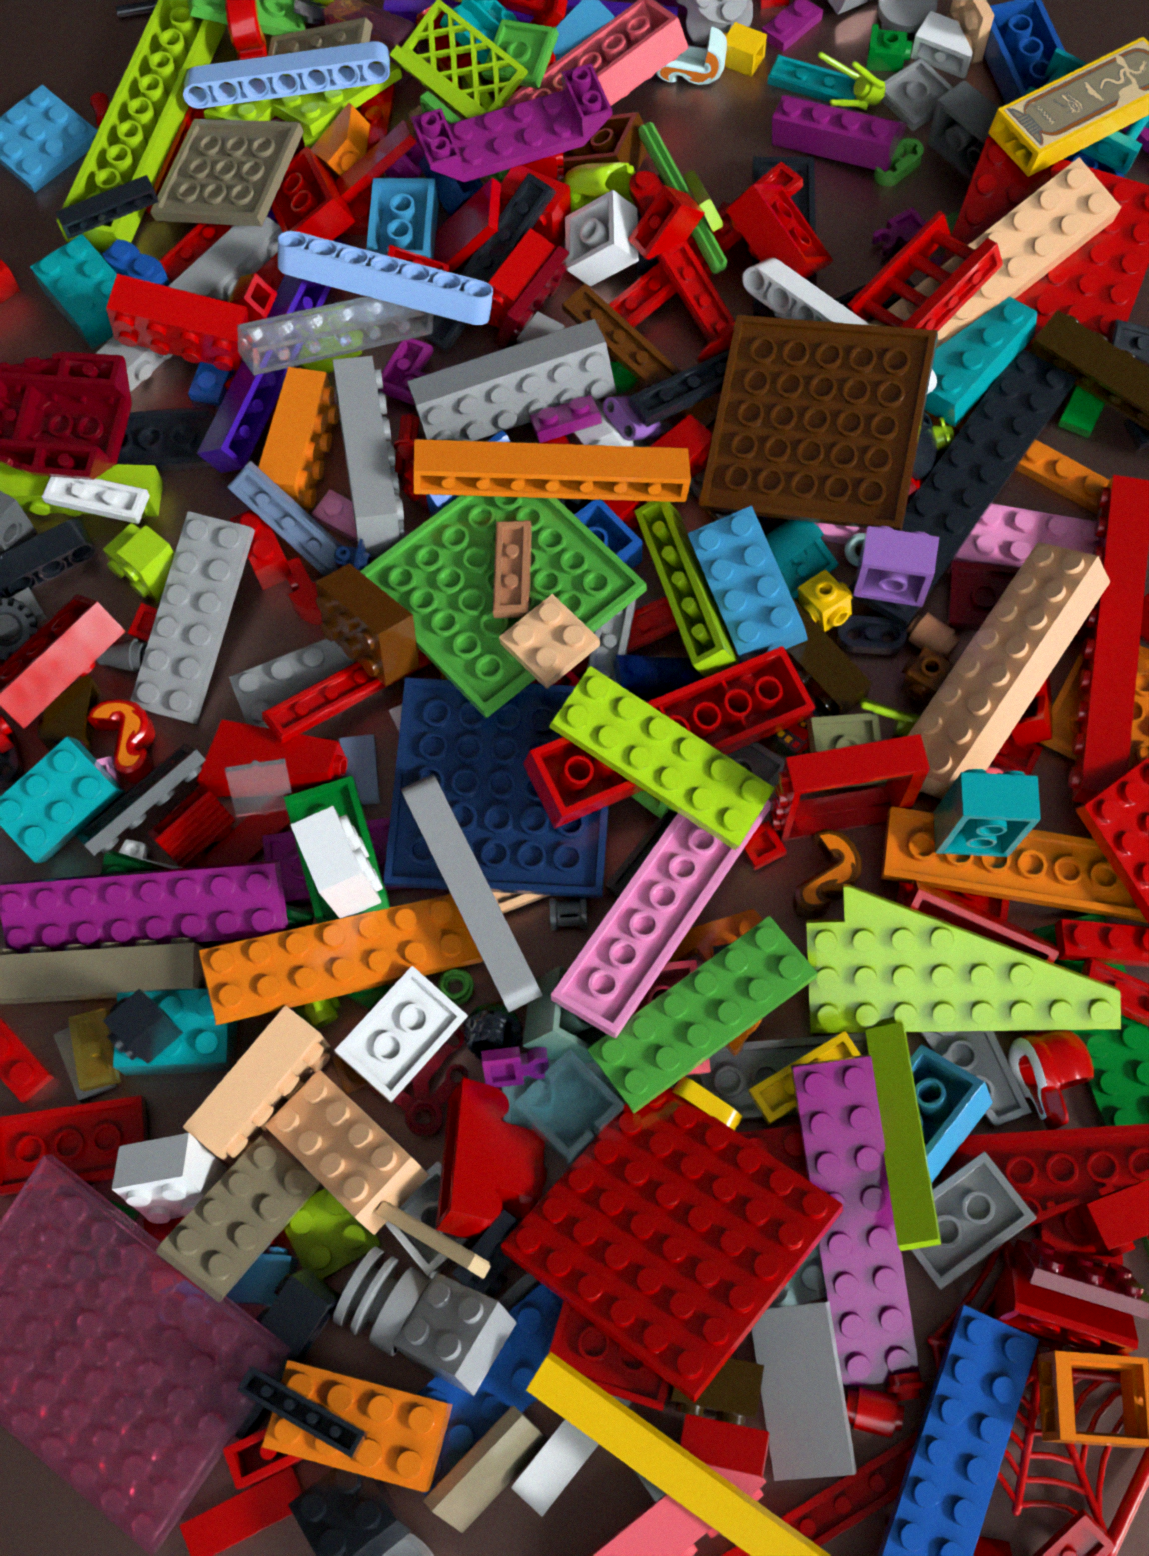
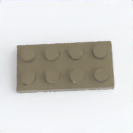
(238, 1218)

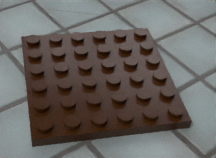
(819, 421)

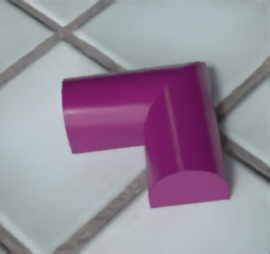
(405, 365)

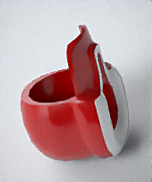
(1046, 1066)

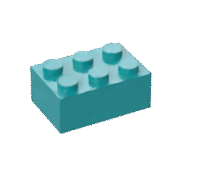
(79, 287)
(56, 800)
(986, 813)
(199, 1048)

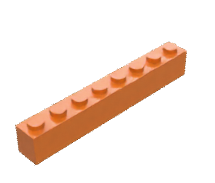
(551, 470)

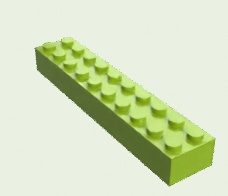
(144, 113)

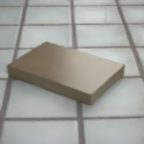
(486, 1469)

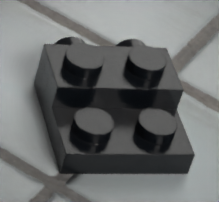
(490, 1250)

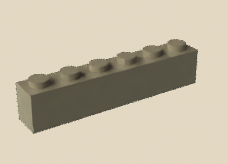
(100, 972)

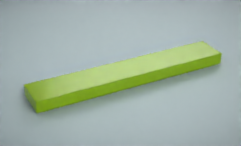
(903, 1137)

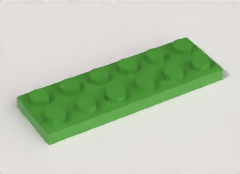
(702, 1013)

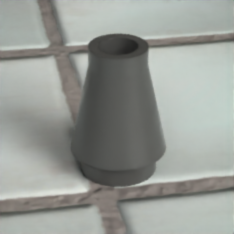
(124, 655)

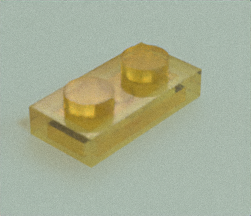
(93, 1050)

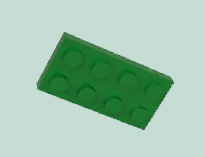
(346, 801)

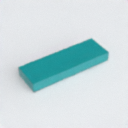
(811, 80)

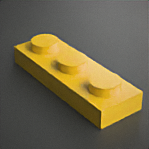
(776, 1093)

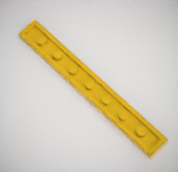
(666, 1463)

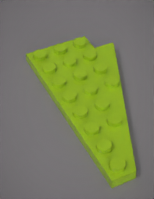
(933, 976)

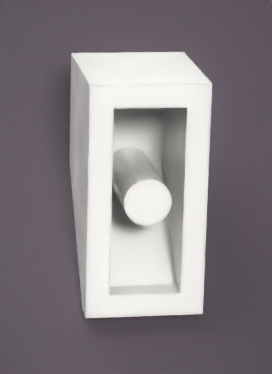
(943, 45)

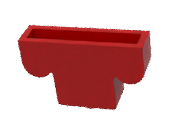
(486, 1163)

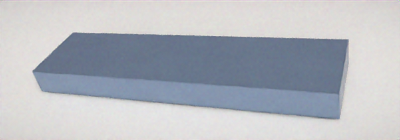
(286, 518)

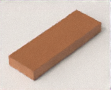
(512, 569)

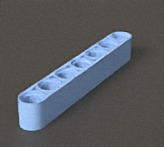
(297, 64)
(384, 277)

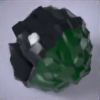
(491, 1028)

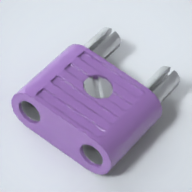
(628, 423)

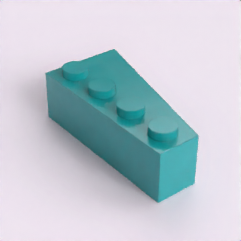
(976, 357)

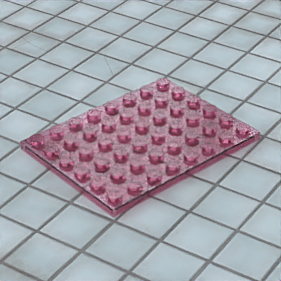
(116, 1356)

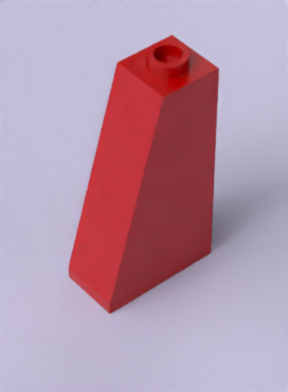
(308, 758)

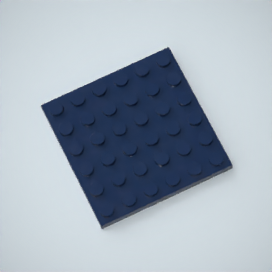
(489, 794)

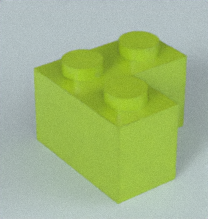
(141, 558)

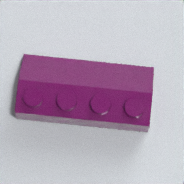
(836, 132)

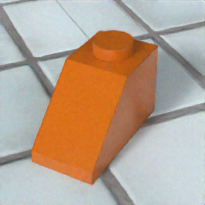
(343, 141)

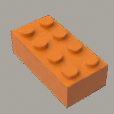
(300, 434)
(401, 1425)

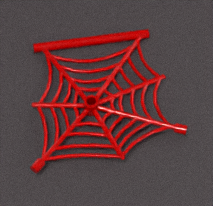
(1140, 1479)

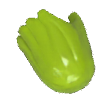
(596, 179)

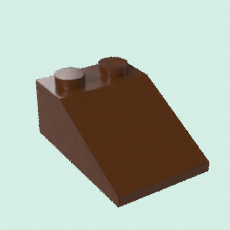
(614, 142)

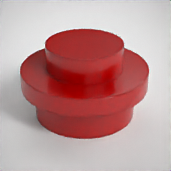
(906, 1385)

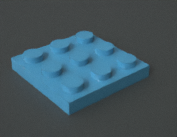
(42, 138)

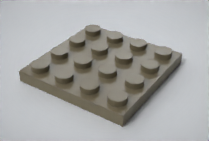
(227, 172)

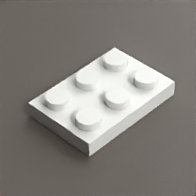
(401, 1034)

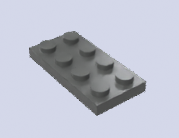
(131, 807)

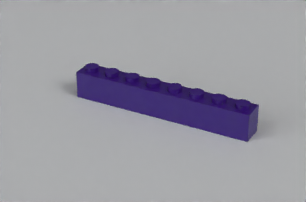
(251, 396)

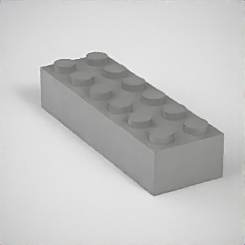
(513, 383)
(368, 454)

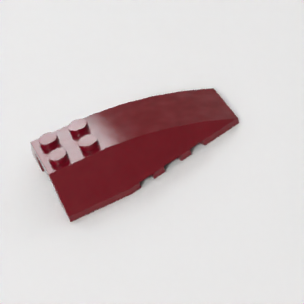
(64, 414)

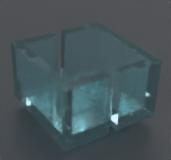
(569, 1107)

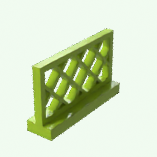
(438, 82)

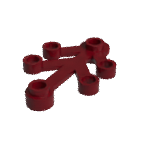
(421, 1099)

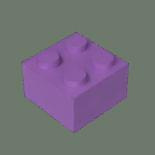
(896, 565)

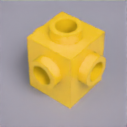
(825, 600)

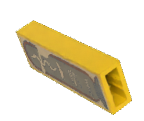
(1075, 109)

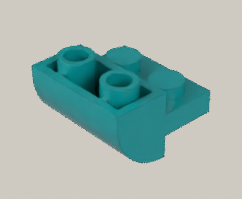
(484, 16)
(799, 552)

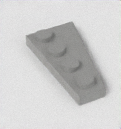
(983, 1057)

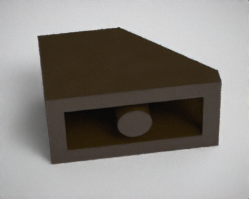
(69, 714)

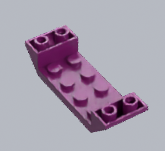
(516, 132)

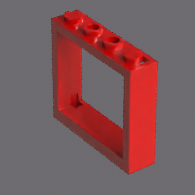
(895, 759)

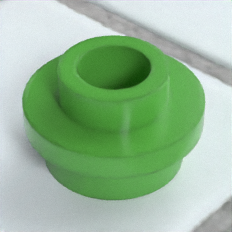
(452, 976)

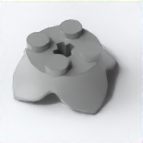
(714, 13)

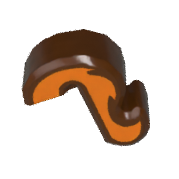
(844, 867)

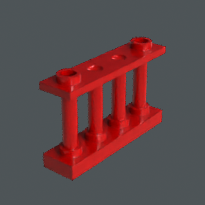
(956, 287)

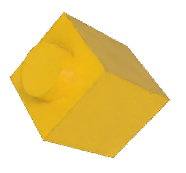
(744, 49)

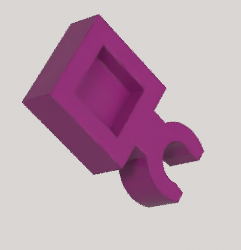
(899, 230)
(508, 1067)

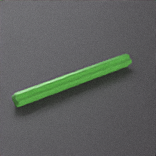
(672, 178)

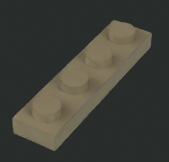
(326, 36)

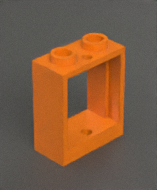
(1058, 1398)

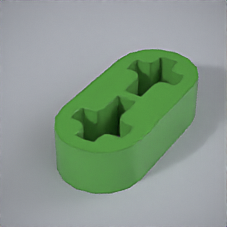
(901, 165)

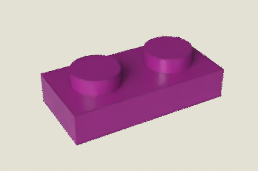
(792, 23)
(565, 418)

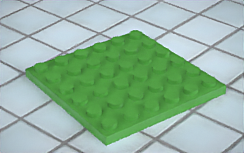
(448, 585)

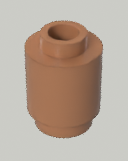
(932, 634)

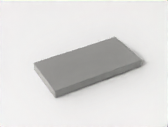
(803, 1393)

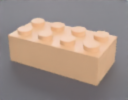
(259, 1086)
(346, 1150)

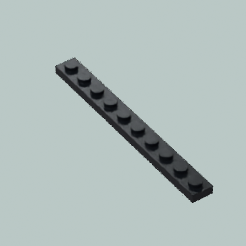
(701, 380)

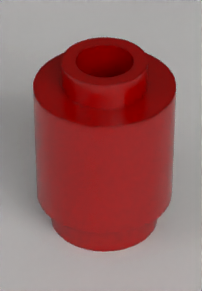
(874, 1411)

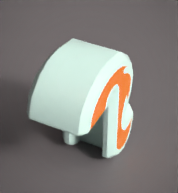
(697, 63)

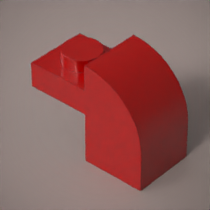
(254, 294)
(303, 593)

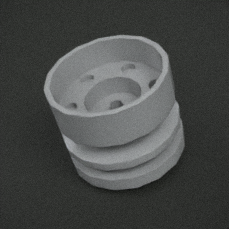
(379, 1298)

